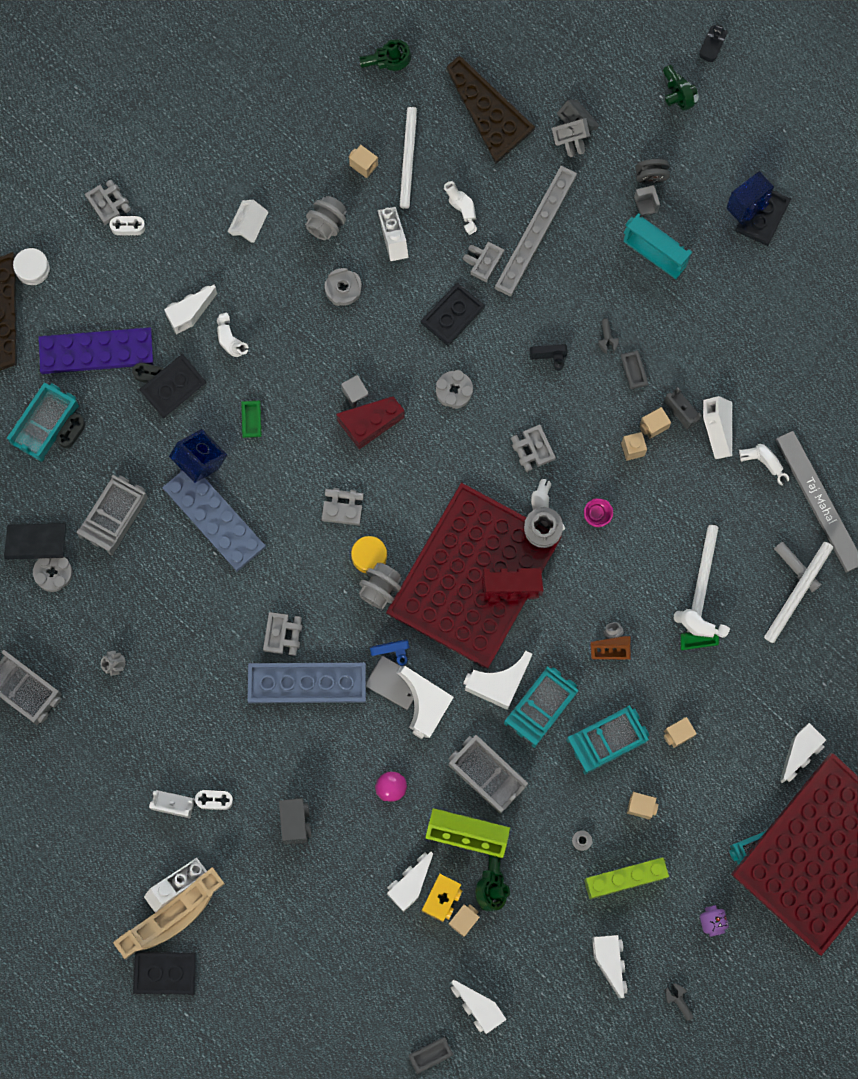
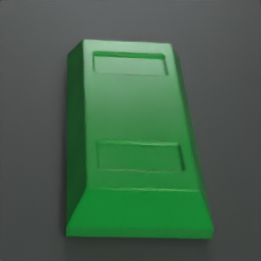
(251, 419)
(690, 641)

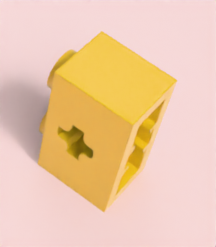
(442, 885)

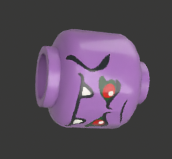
(714, 921)

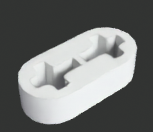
(127, 225)
(213, 805)

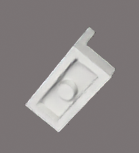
(248, 220)

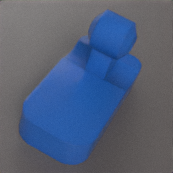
(397, 646)

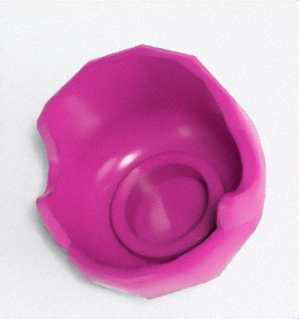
(598, 512)
(391, 786)

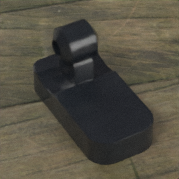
(713, 43)
(556, 352)

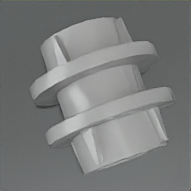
(326, 217)
(552, 519)
(378, 588)

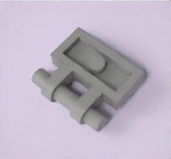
(103, 205)
(538, 445)
(342, 512)
(276, 634)

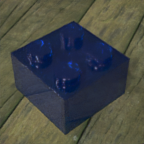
(750, 197)
(198, 455)

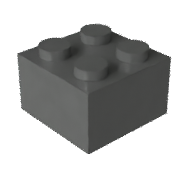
(294, 822)

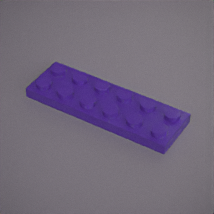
(95, 350)

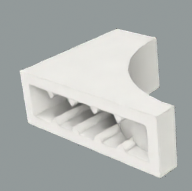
(498, 686)
(429, 702)

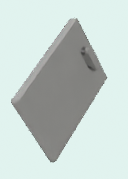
(389, 684)

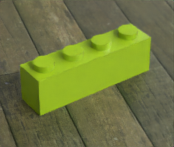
(467, 833)
(626, 878)

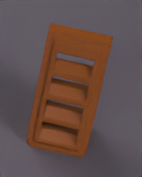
(622, 644)

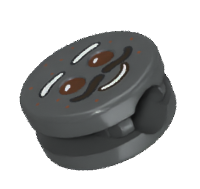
(652, 171)

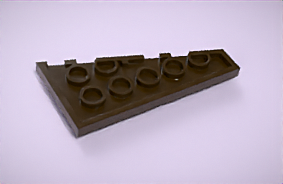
(495, 118)
(8, 352)

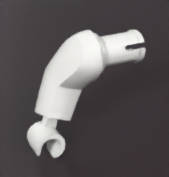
(462, 203)
(226, 340)
(765, 456)
(541, 499)
(697, 626)

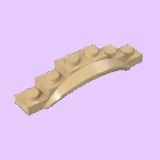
(172, 917)

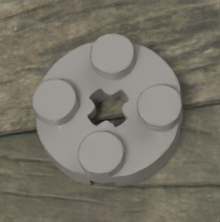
(348, 278)
(457, 379)
(59, 580)

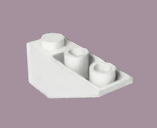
(393, 234)
(187, 312)
(718, 422)
(801, 748)
(173, 885)
(409, 887)
(607, 956)
(483, 1009)

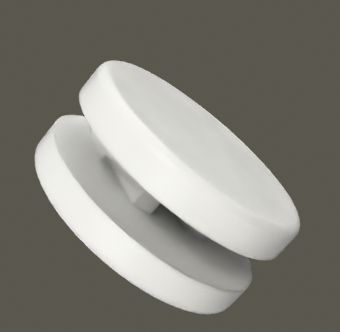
(31, 266)

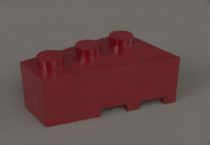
(370, 420)
(512, 584)

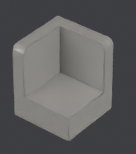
(647, 200)
(354, 390)

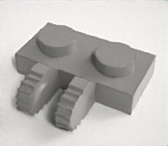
(572, 132)
(486, 262)

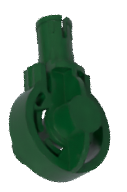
(389, 56)
(683, 91)
(492, 887)

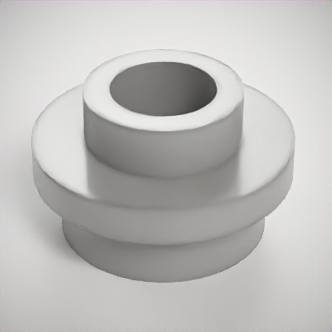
(613, 630)
(575, 840)

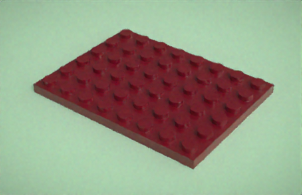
(446, 584)
(810, 858)

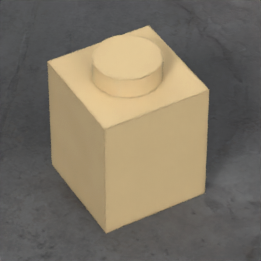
(363, 161)
(655, 423)
(634, 446)
(679, 732)
(642, 806)
(464, 919)

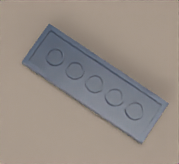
(215, 519)
(306, 682)

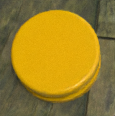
(368, 552)

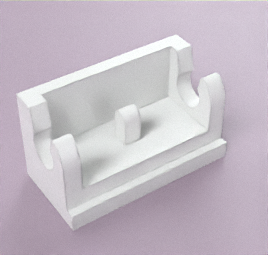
(172, 804)

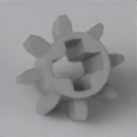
(113, 663)

